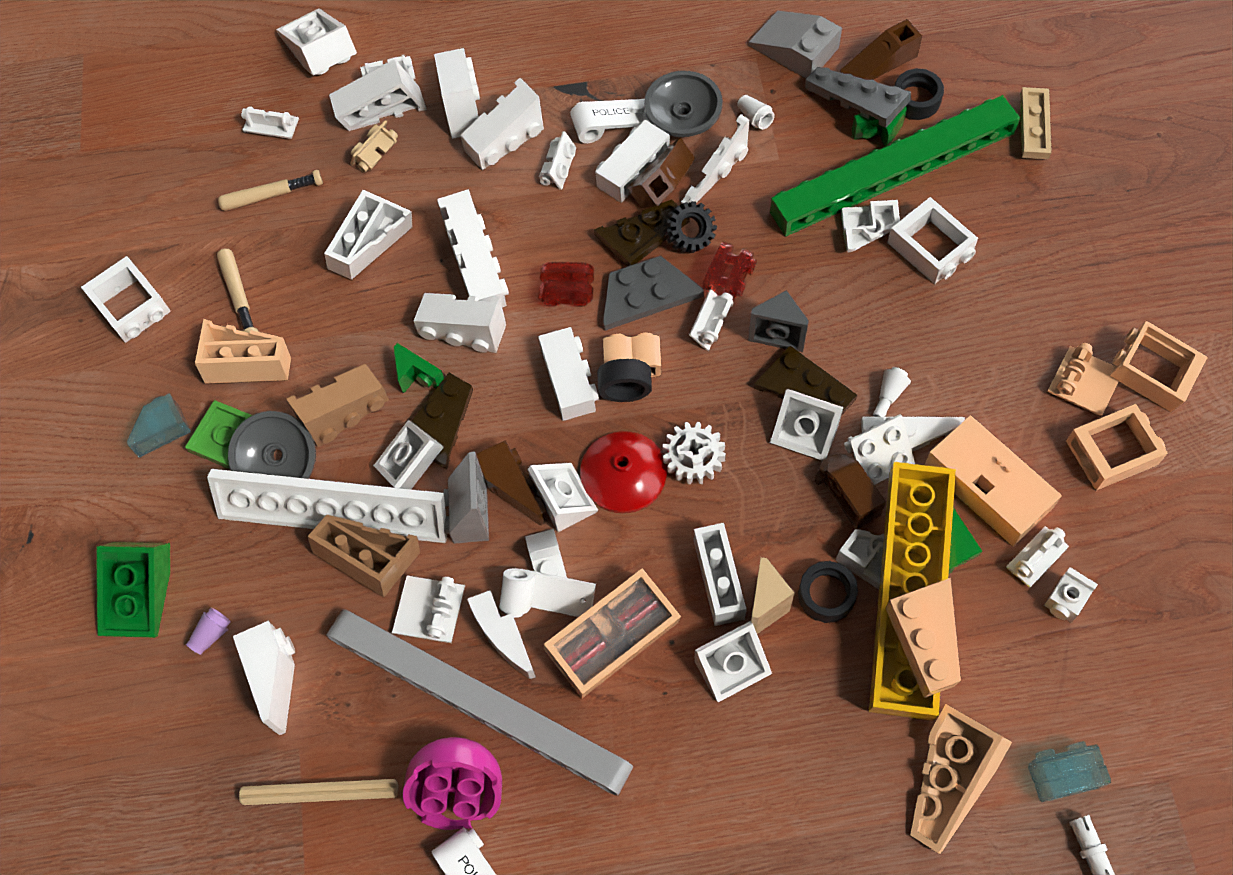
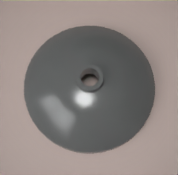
(683, 94)
(261, 435)

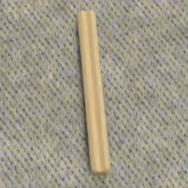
(318, 792)

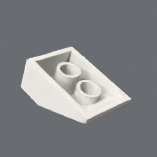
(318, 41)
(269, 670)

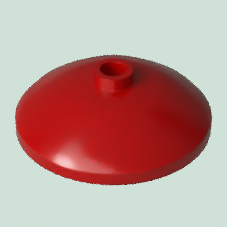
(626, 487)

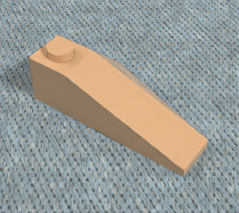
(957, 769)

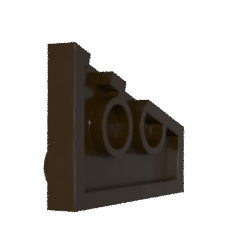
(639, 235)
(801, 375)
(443, 414)

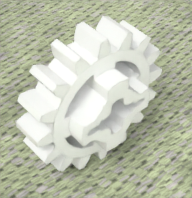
(696, 440)

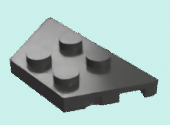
(646, 290)

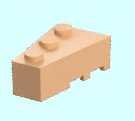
(928, 635)

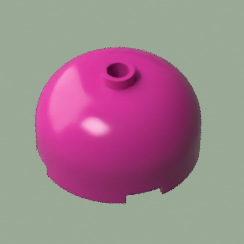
(454, 767)

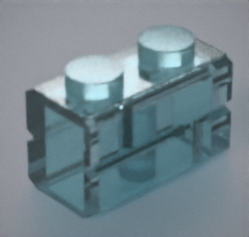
(1068, 772)

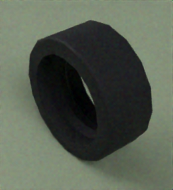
(926, 80)
(624, 380)
(834, 570)

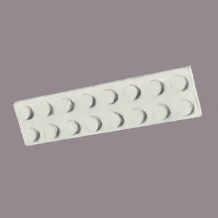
(307, 501)

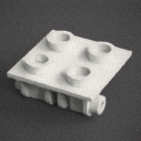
(880, 447)
(429, 608)

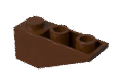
(886, 52)
(662, 175)
(507, 481)

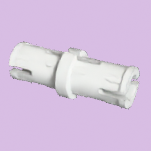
(1091, 846)

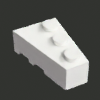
(457, 89)
(376, 96)
(505, 127)
(366, 234)
(461, 321)

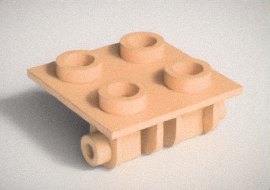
(1084, 380)

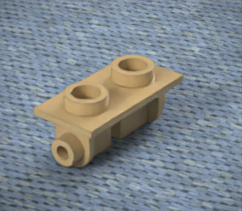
(379, 139)

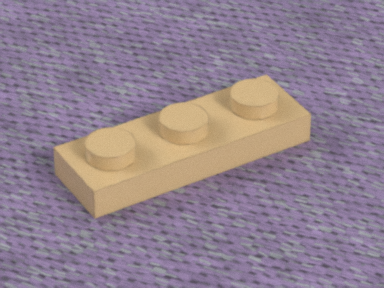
(1035, 123)

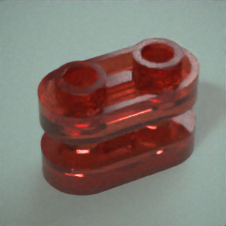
(566, 283)
(735, 283)

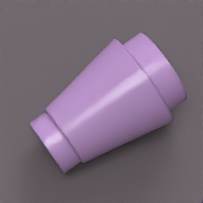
(208, 630)

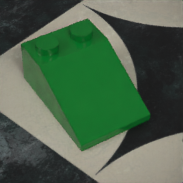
(131, 588)

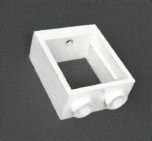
(934, 270)
(114, 281)

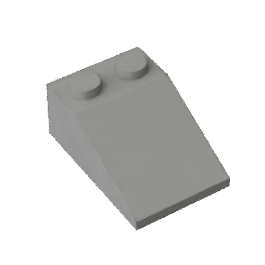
(798, 41)
(467, 502)

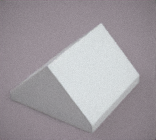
(806, 424)
(408, 456)
(561, 493)
(732, 662)

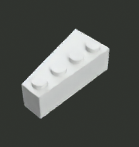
(472, 247)

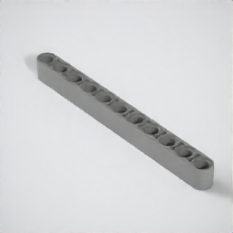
(481, 702)

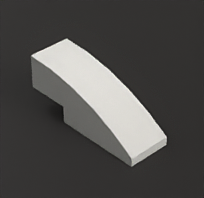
(501, 632)

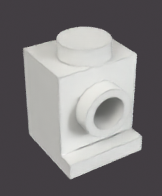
(1075, 585)

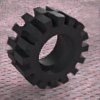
(704, 221)

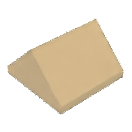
(772, 597)

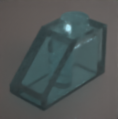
(157, 425)

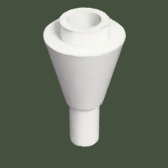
(893, 384)

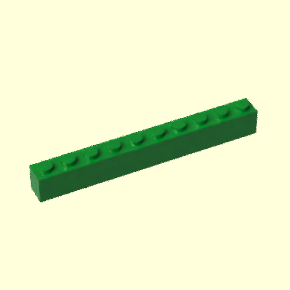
(893, 165)

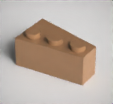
(340, 404)
(364, 553)

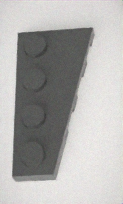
(865, 95)

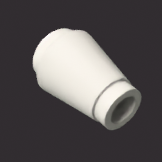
(758, 113)

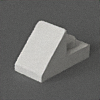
(545, 553)

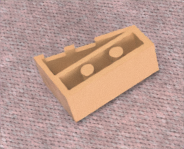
(240, 356)

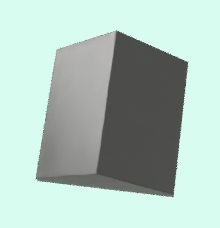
(779, 323)

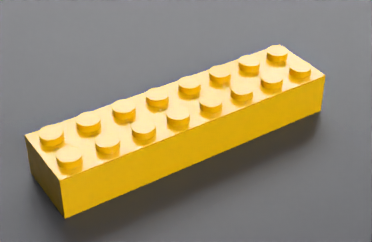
(912, 558)

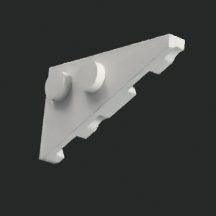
(722, 160)
(920, 429)

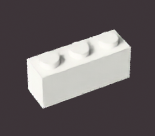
(631, 159)
(568, 373)
(719, 574)

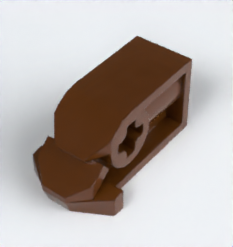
(851, 489)

